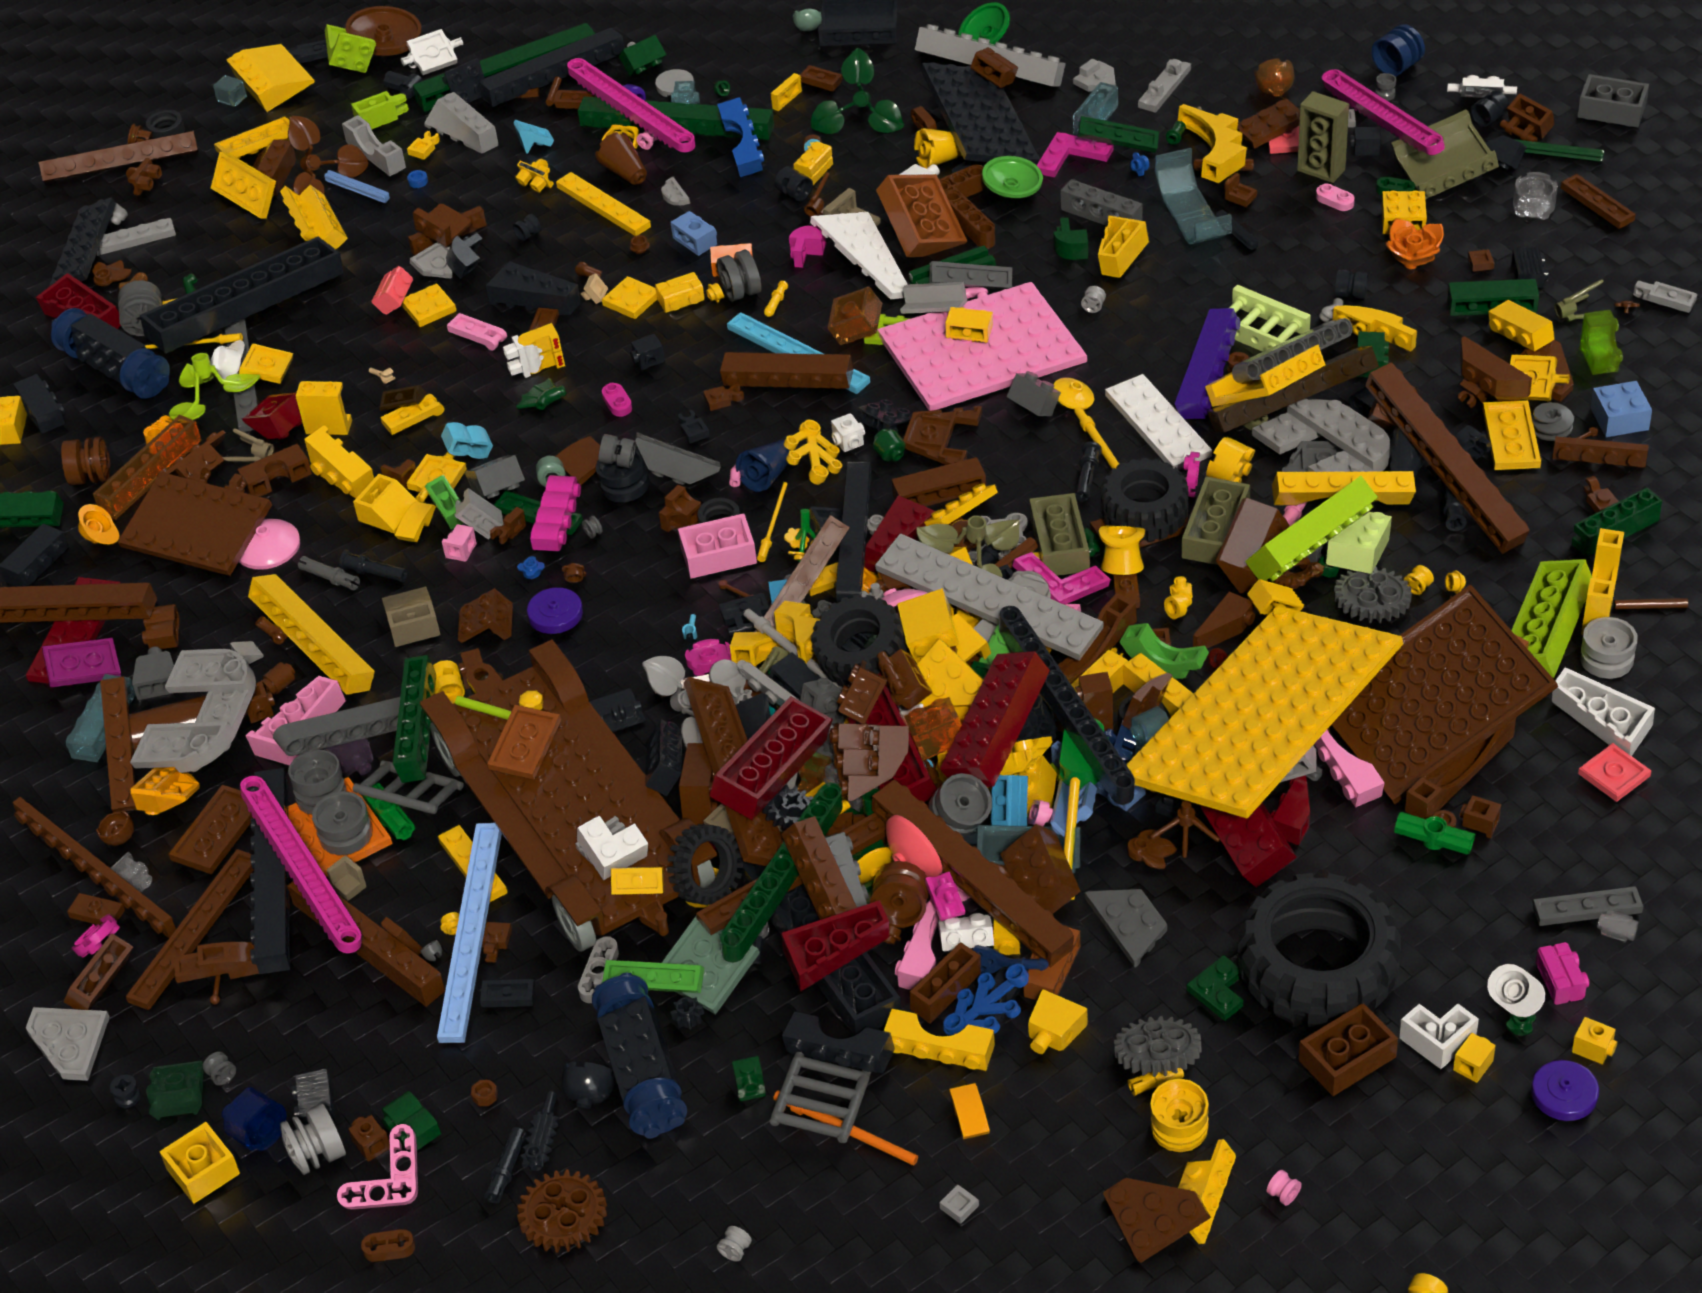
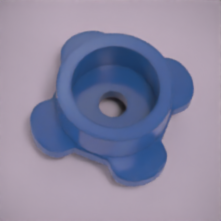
(1139, 163)
(531, 567)

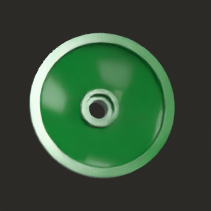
(987, 22)

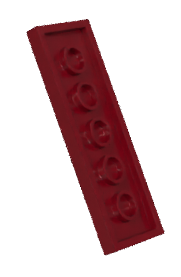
(66, 632)

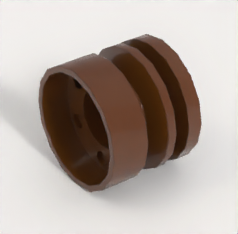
(87, 460)

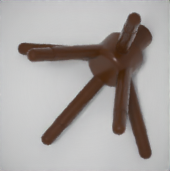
(1186, 818)

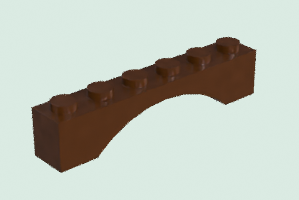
(1116, 617)
(1434, 791)

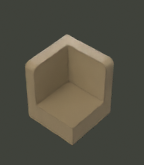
(346, 878)

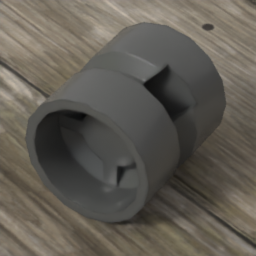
(609, 450)

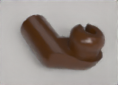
(272, 630)

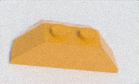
(163, 790)

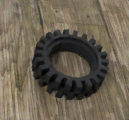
(682, 877)

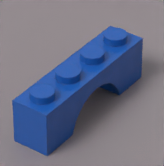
(735, 120)

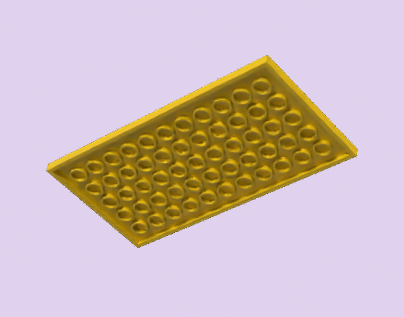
(1262, 710)

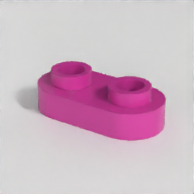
(616, 399)

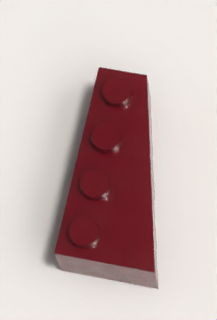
(901, 518)

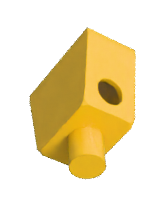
(1055, 1022)

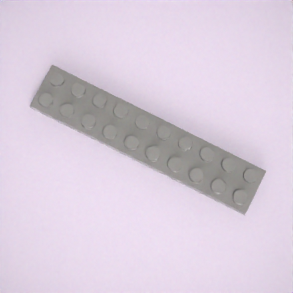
(987, 594)

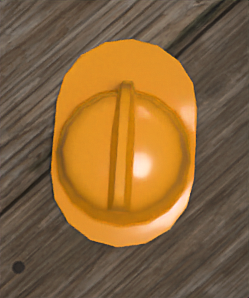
(97, 525)

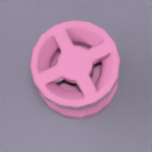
(1283, 1187)

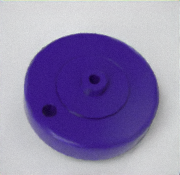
(554, 610)
(1565, 1090)

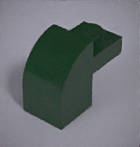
(1070, 243)

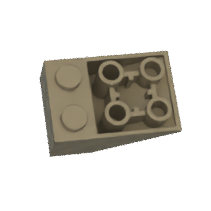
(411, 616)

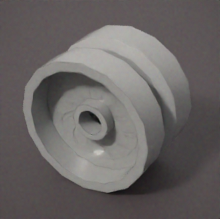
(1608, 647)

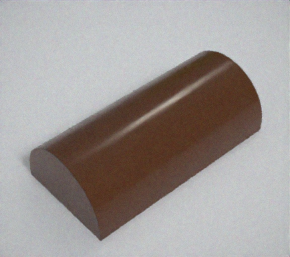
(178, 712)

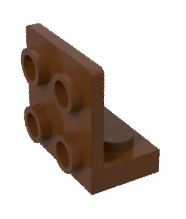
(488, 611)
(861, 694)

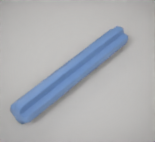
(357, 186)

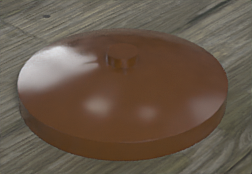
(387, 26)

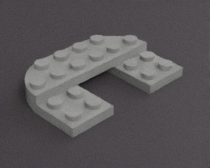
(1363, 442)
(194, 745)

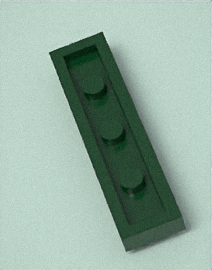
(1118, 134)
(510, 501)

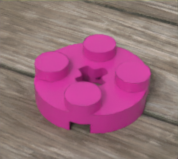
(1193, 471)
(705, 654)
(91, 939)

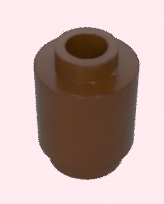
(278, 678)

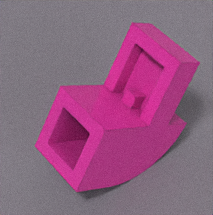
(806, 241)

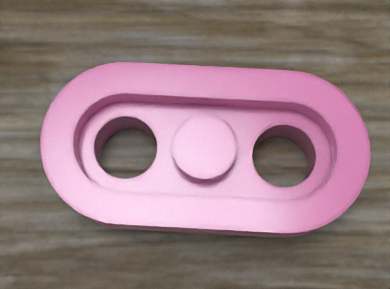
(1335, 197)
(1040, 813)

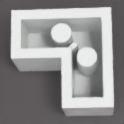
(611, 850)
(1435, 1037)

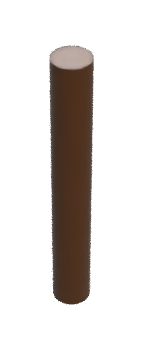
(1651, 603)

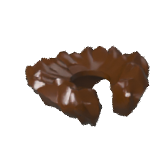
(1295, 580)

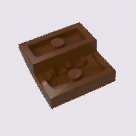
(580, 459)
(1147, 697)

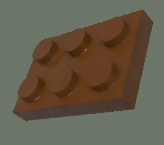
(1269, 123)

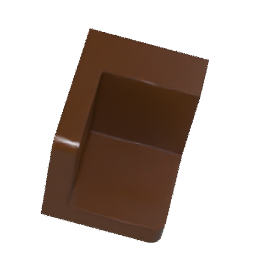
(402, 473)

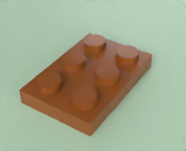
(524, 742)

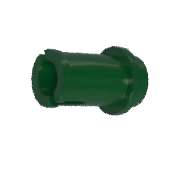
(1174, 135)

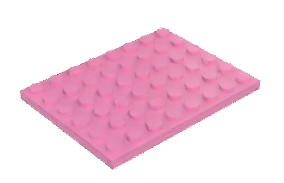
(950, 371)

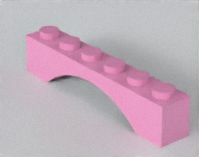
(1357, 777)
(918, 955)

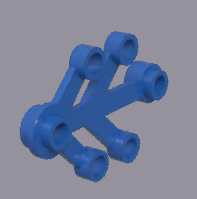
(985, 1004)

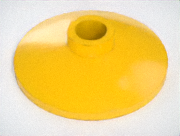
(1074, 393)
(872, 862)

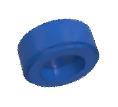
(417, 178)

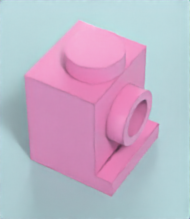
(459, 543)

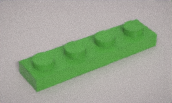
(659, 975)

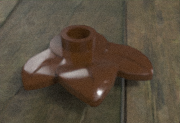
(105, 275)
(1150, 850)

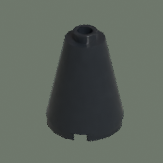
(1403, 453)

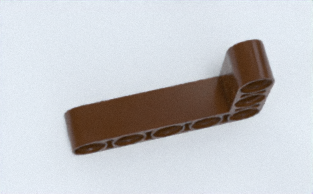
(971, 219)

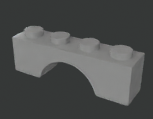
(385, 156)

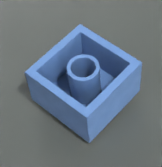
(1621, 409)

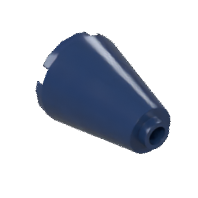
(762, 465)

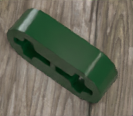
(1394, 184)

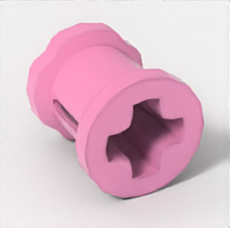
(645, 140)

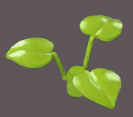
(202, 372)

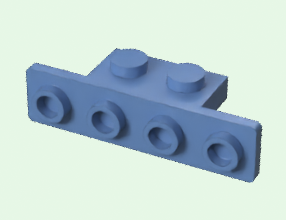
(1085, 806)

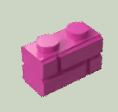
(1562, 973)

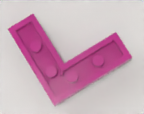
(1066, 144)
(1069, 588)

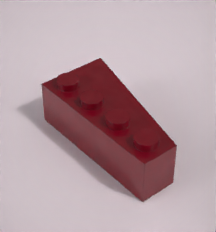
(71, 293)
(833, 942)

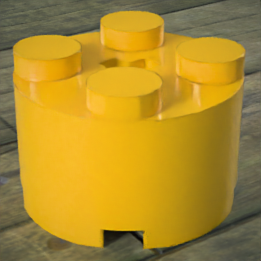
(1230, 461)

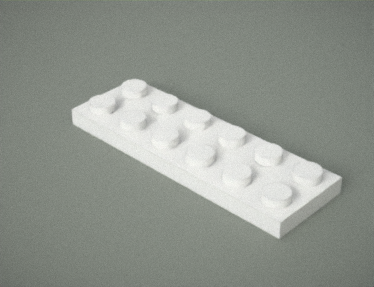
(1157, 421)

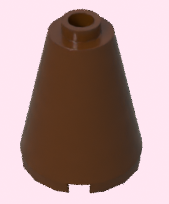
(621, 158)

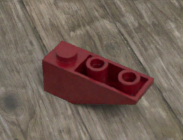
(1294, 811)

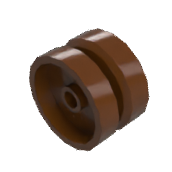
(901, 892)

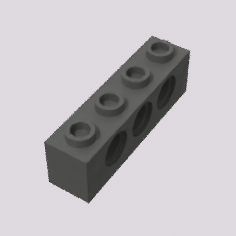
(1097, 204)

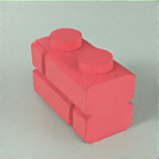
(392, 290)

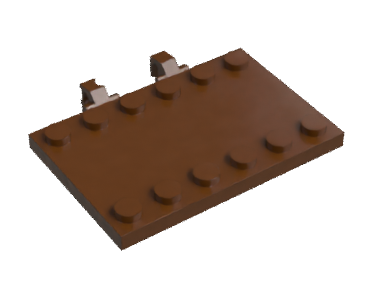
(196, 521)

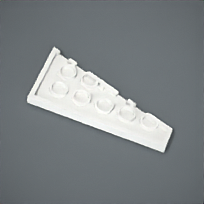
(863, 245)

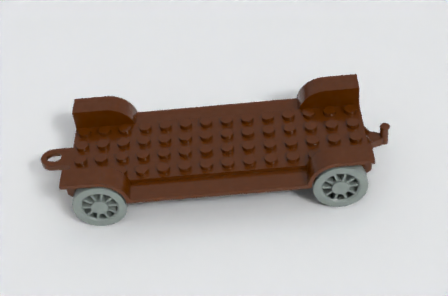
(579, 779)

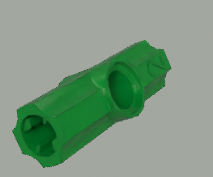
(391, 816)
(1434, 833)

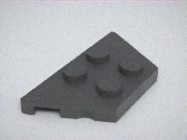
(1310, 453)
(1129, 920)

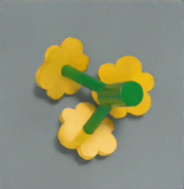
(798, 537)

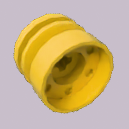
(1179, 1115)

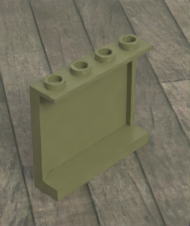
(1461, 160)

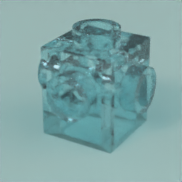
(685, 93)

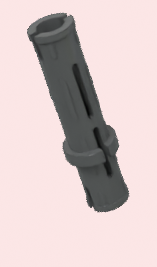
(336, 575)

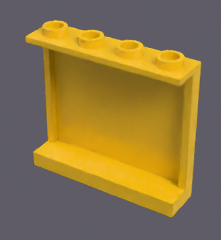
(1228, 391)

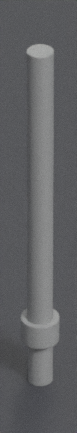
(764, 626)

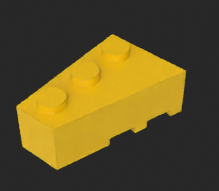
(1121, 245)
(336, 464)

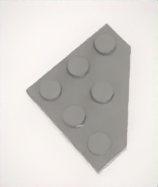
(68, 1038)

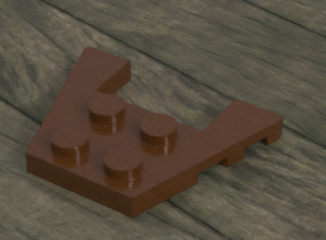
(931, 431)

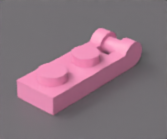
(477, 331)

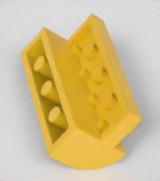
(314, 216)

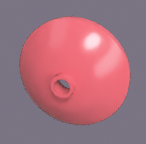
(912, 846)

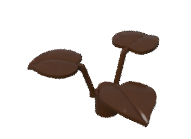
(305, 133)

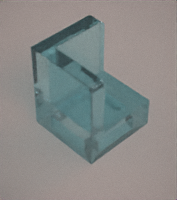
(230, 90)

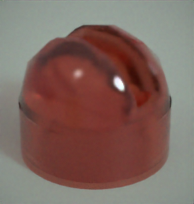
(1220, 658)

